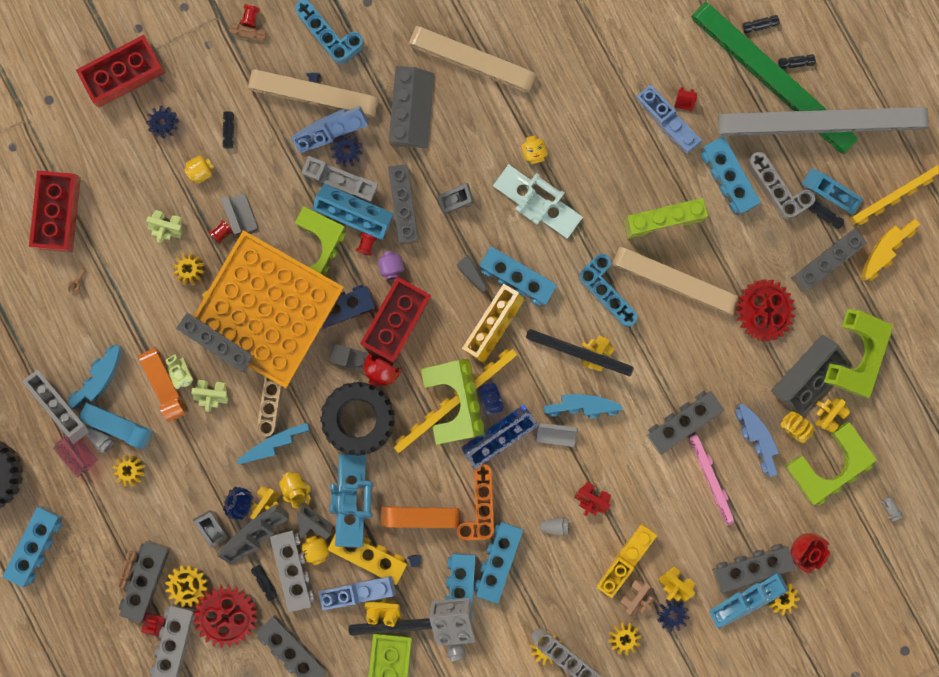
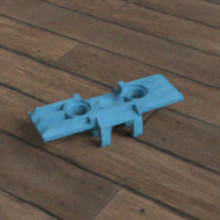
(344, 500)

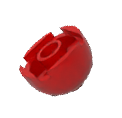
(380, 370)
(810, 552)

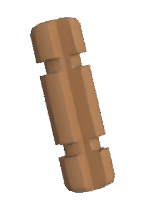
(248, 32)
(127, 568)

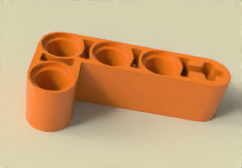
(172, 403)
(480, 501)
(419, 517)

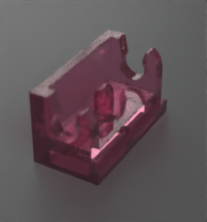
(75, 456)

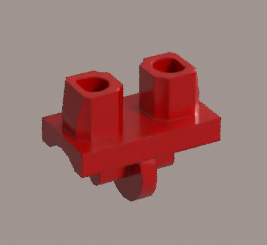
(591, 502)

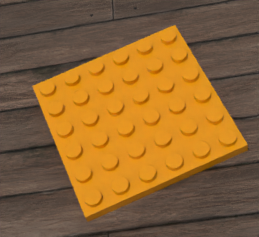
(268, 306)

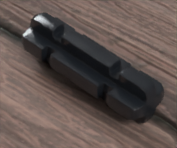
(760, 24)
(797, 61)
(228, 130)
(826, 215)
(264, 582)

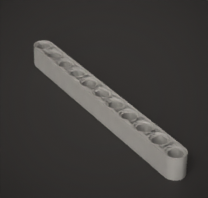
(823, 121)

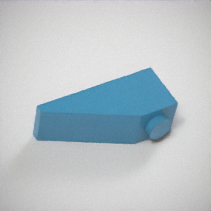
(832, 191)

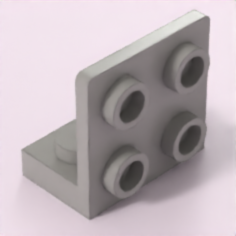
(451, 621)

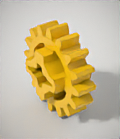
(193, 590)

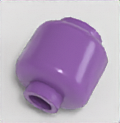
(390, 265)

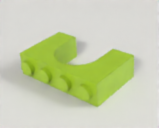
(684, 213)
(328, 232)
(875, 337)
(468, 421)
(857, 459)

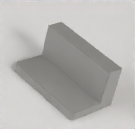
(239, 214)
(556, 434)

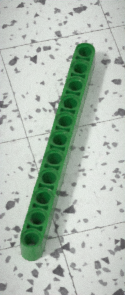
(765, 70)

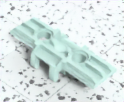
(535, 206)

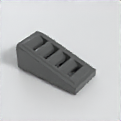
(468, 269)

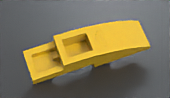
(882, 252)
(626, 560)

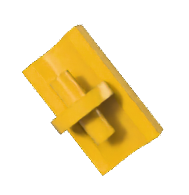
(599, 346)
(828, 411)
(269, 499)
(675, 587)
(383, 609)

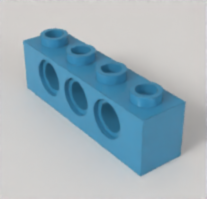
(731, 165)
(353, 211)
(496, 257)
(466, 562)
(14, 570)
(493, 592)

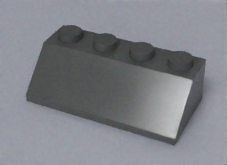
(411, 107)
(805, 380)

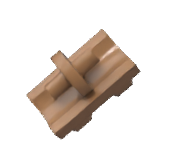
(643, 591)

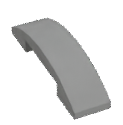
(339, 179)

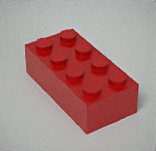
(120, 71)
(54, 211)
(396, 320)

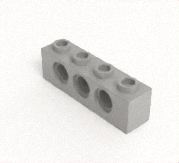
(55, 406)
(293, 600)
(185, 617)

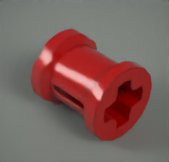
(249, 15)
(221, 231)
(366, 244)

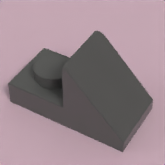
(456, 198)
(347, 357)
(310, 519)
(210, 528)

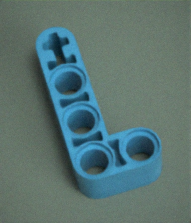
(325, 30)
(610, 292)
(115, 425)

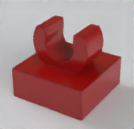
(685, 99)
(153, 624)

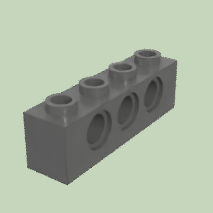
(403, 204)
(829, 260)
(215, 342)
(711, 410)
(159, 555)
(783, 564)
(289, 640)

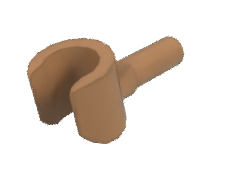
(75, 284)

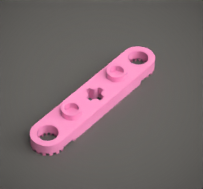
(705, 464)

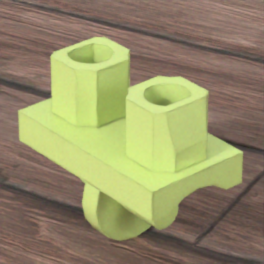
(162, 228)
(179, 372)
(210, 398)

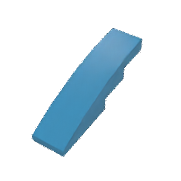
(268, 447)
(748, 601)

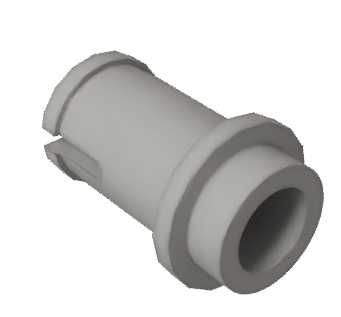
(891, 508)

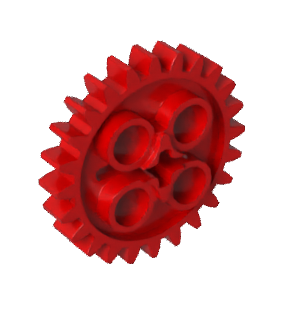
(749, 311)
(236, 629)

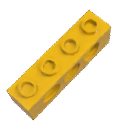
(493, 323)
(374, 565)

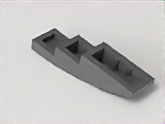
(250, 536)

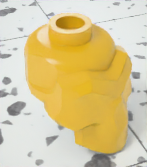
(295, 489)

